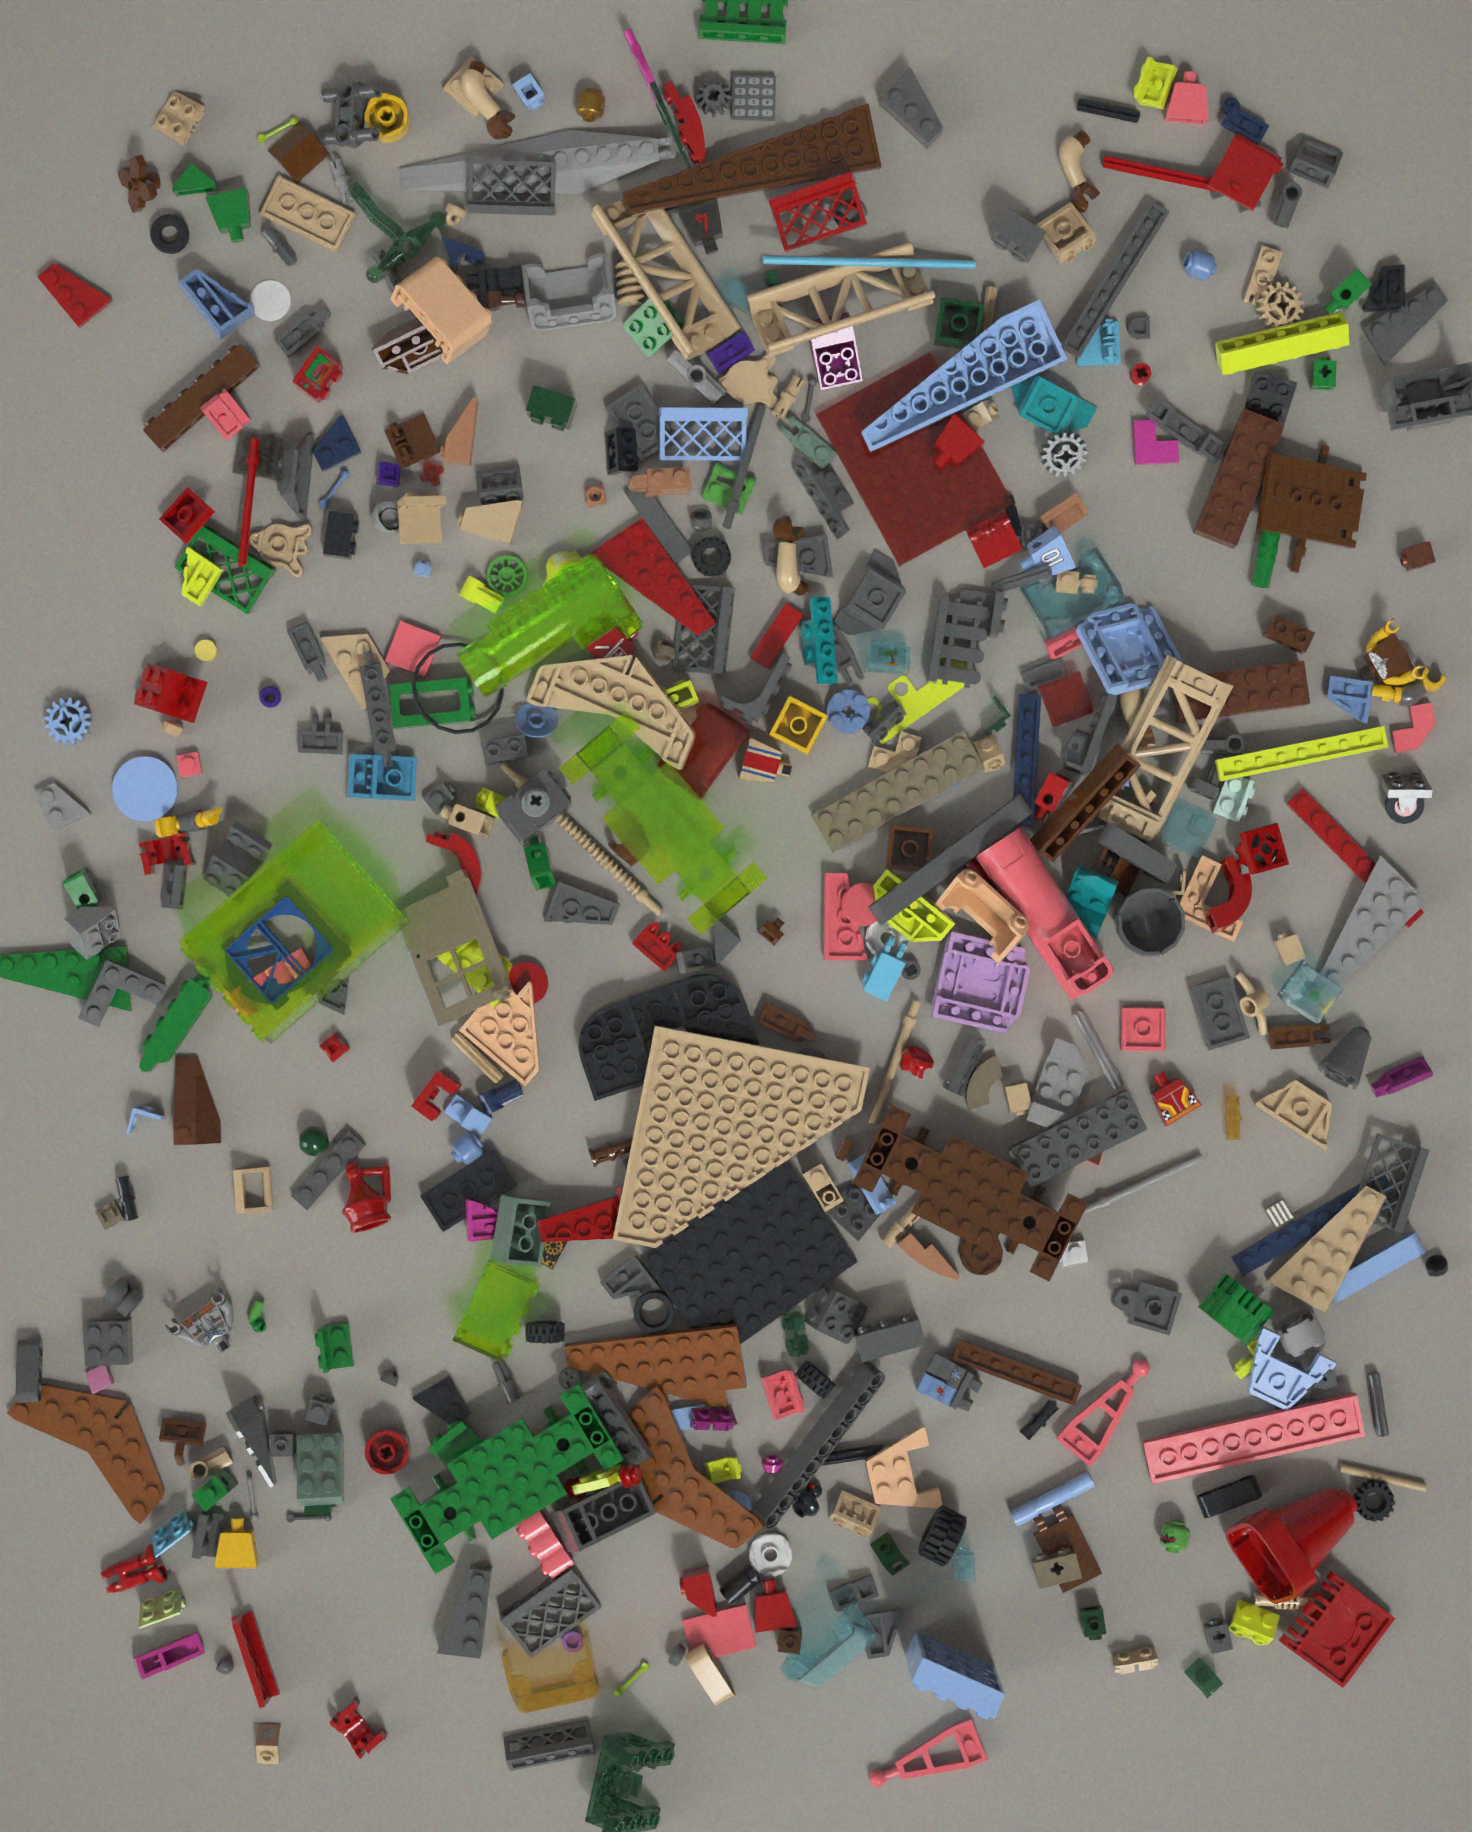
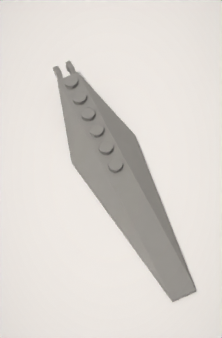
(581, 160)

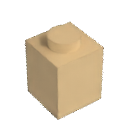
(1289, 948)
(1018, 1098)

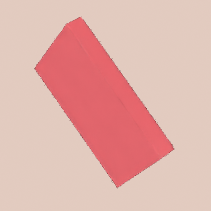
(721, 1634)

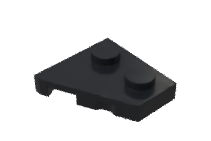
(1388, 290)
(443, 1401)

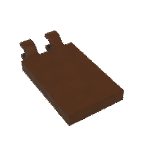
(1067, 1534)

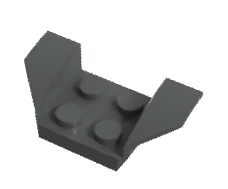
(873, 599)

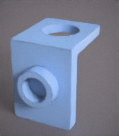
(146, 1111)

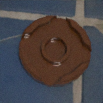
(980, 1260)

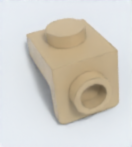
(982, 414)
(989, 753)

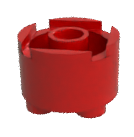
(398, 1444)

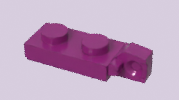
(1402, 1077)

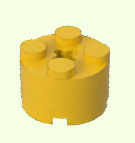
(395, 108)

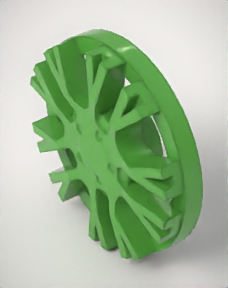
(506, 575)

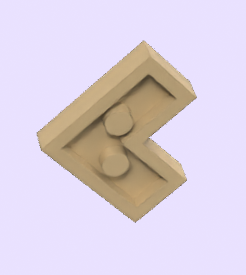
(886, 760)

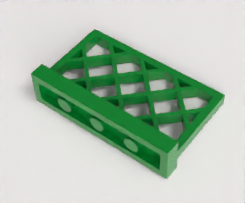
(231, 550)

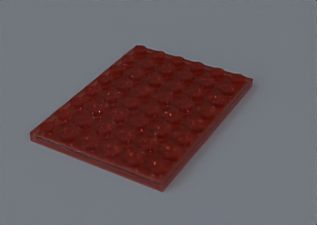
(899, 483)

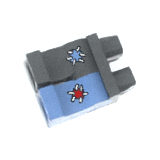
(953, 1388)

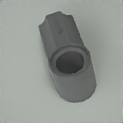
(1286, 207)
(1220, 744)

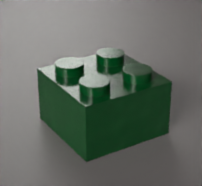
(958, 323)
(551, 408)

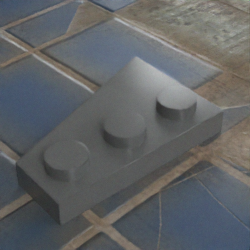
(811, 555)

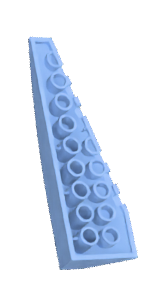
(994, 361)

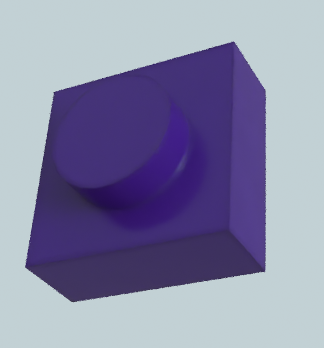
(388, 474)

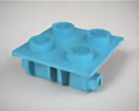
(1103, 347)
(172, 1532)

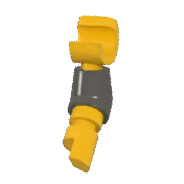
(1408, 694)
(187, 822)

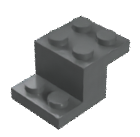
(237, 859)

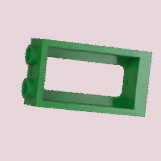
(463, 715)

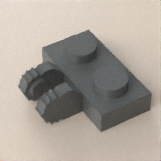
(320, 741)

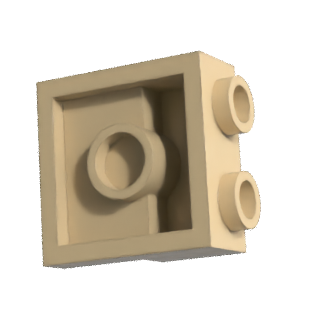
(1067, 233)

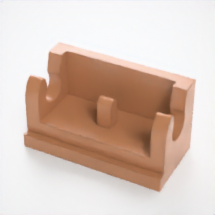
(1065, 514)

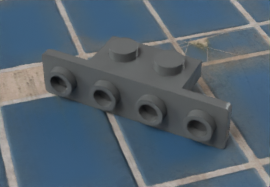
(827, 495)

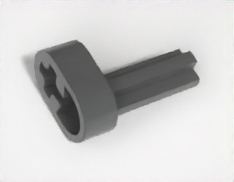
(1209, 788)

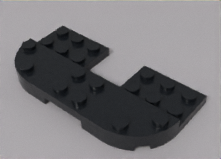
(614, 1033)

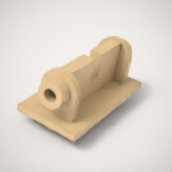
(1145, 1658)

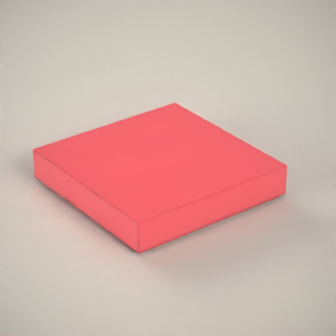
(410, 646)
(1143, 1028)

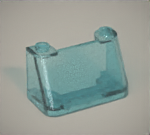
(1062, 611)
(854, 1636)

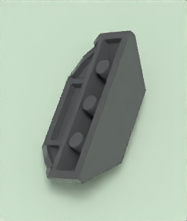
(296, 474)

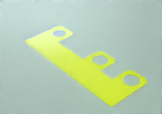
(919, 702)

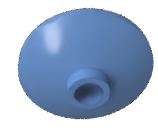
(536, 720)

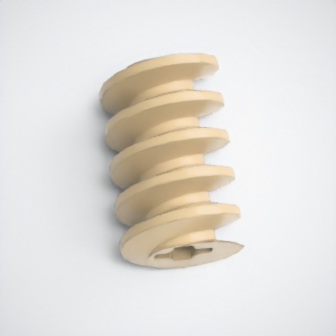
(627, 285)

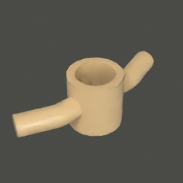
(1254, 1002)

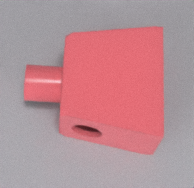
(1188, 101)

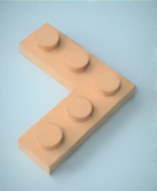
(1196, 894)

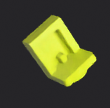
(488, 800)
(723, 1469)

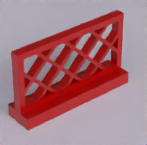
(813, 193)
(255, 1657)

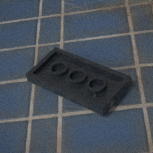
(479, 1181)

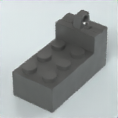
(601, 1515)

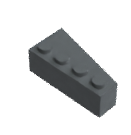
(468, 1620)

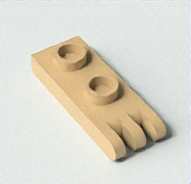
(1263, 273)

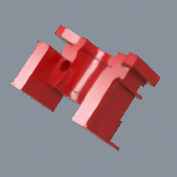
(165, 852)
(357, 1729)

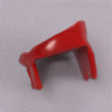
(916, 1060)

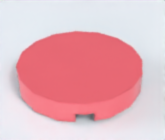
(856, 903)

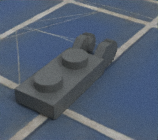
(845, 657)

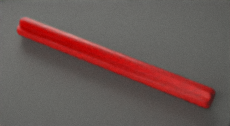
(1156, 172)

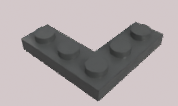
(118, 976)

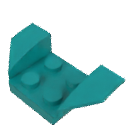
(1051, 406)
(1091, 897)

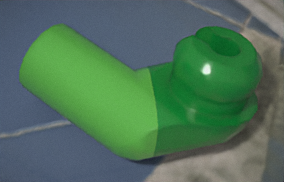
(255, 1317)

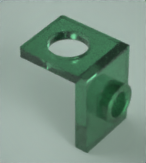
(1001, 722)
(1203, 1677)

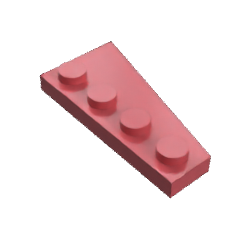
(841, 936)

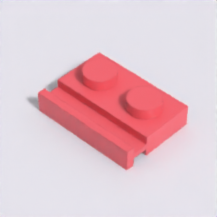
(225, 414)

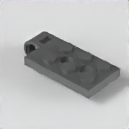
(604, 1398)

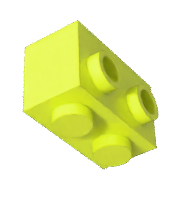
(682, 694)

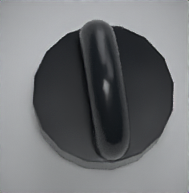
(1436, 1265)

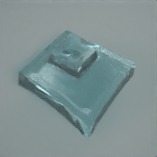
(1187, 830)

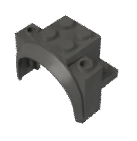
(1428, 397)

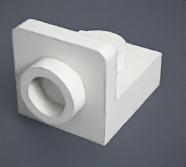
(1074, 1253)

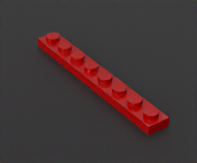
(1335, 838)

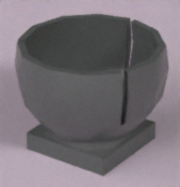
(1150, 921)

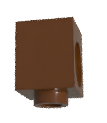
(790, 1640)

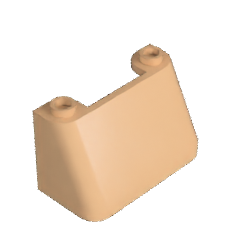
(988, 909)

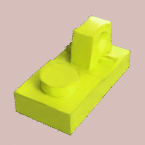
(1244, 1365)

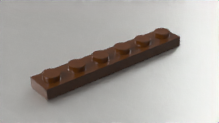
(1016, 1372)

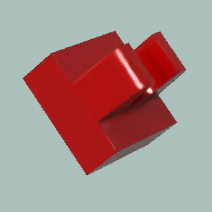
(334, 1047)

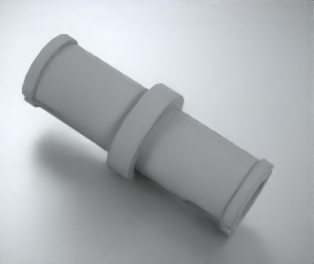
(341, 180)

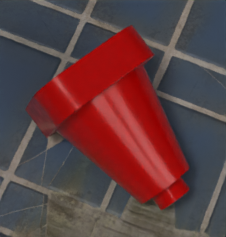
(1290, 1542)

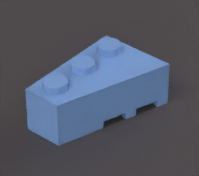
(215, 304)

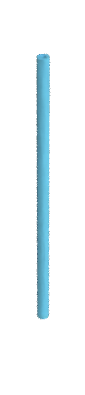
(868, 261)

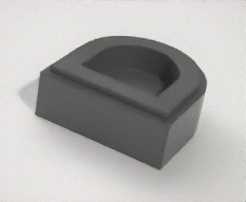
(1139, 328)

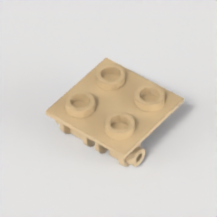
(179, 117)

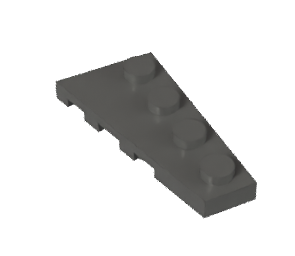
(1398, 326)

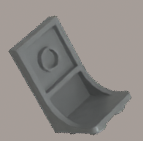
(760, 706)

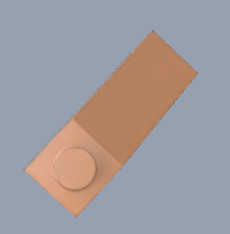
(460, 440)

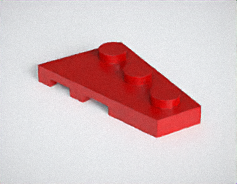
(73, 295)

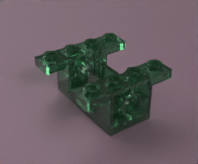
(614, 1779)

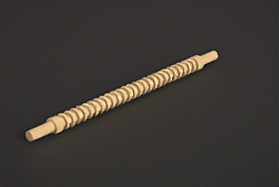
(641, 894)

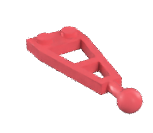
(1081, 1444)
(968, 1743)

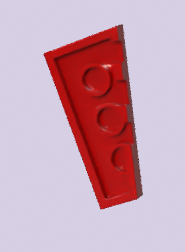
(582, 1223)

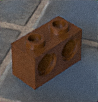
(1288, 634)

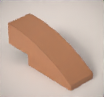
(927, 1256)

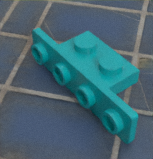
(819, 641)

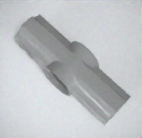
(706, 386)

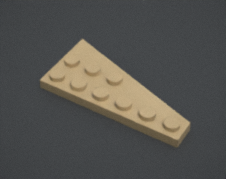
(1324, 1260)

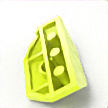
(919, 920)

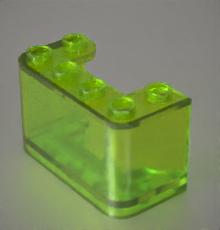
(496, 1310)

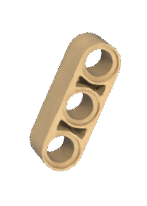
(710, 1674)

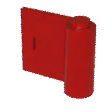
(1245, 171)

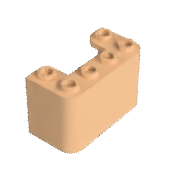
(444, 307)

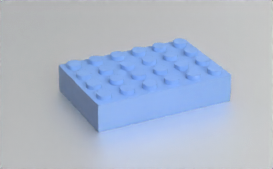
(954, 1675)

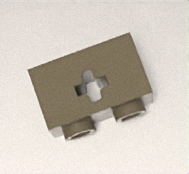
(1067, 1570)

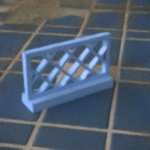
(701, 414)

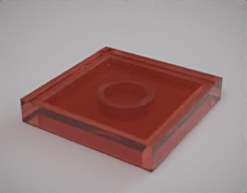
(1066, 699)

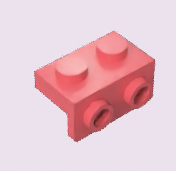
(783, 1393)

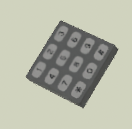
(753, 97)

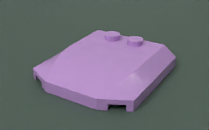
(976, 987)

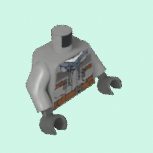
(207, 1324)

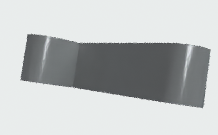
(1137, 853)

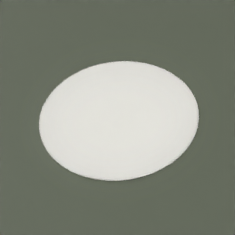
(270, 300)

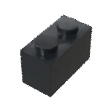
(340, 535)

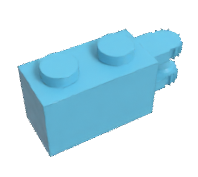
(885, 970)

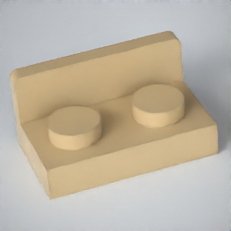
(855, 1514)

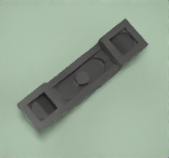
(1185, 431)

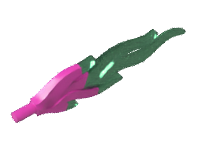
(635, 49)

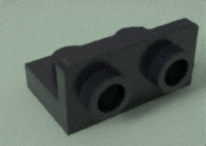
(621, 450)

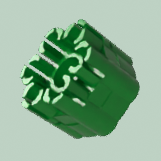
(1236, 1309)

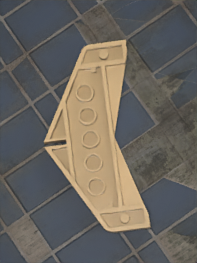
(607, 689)

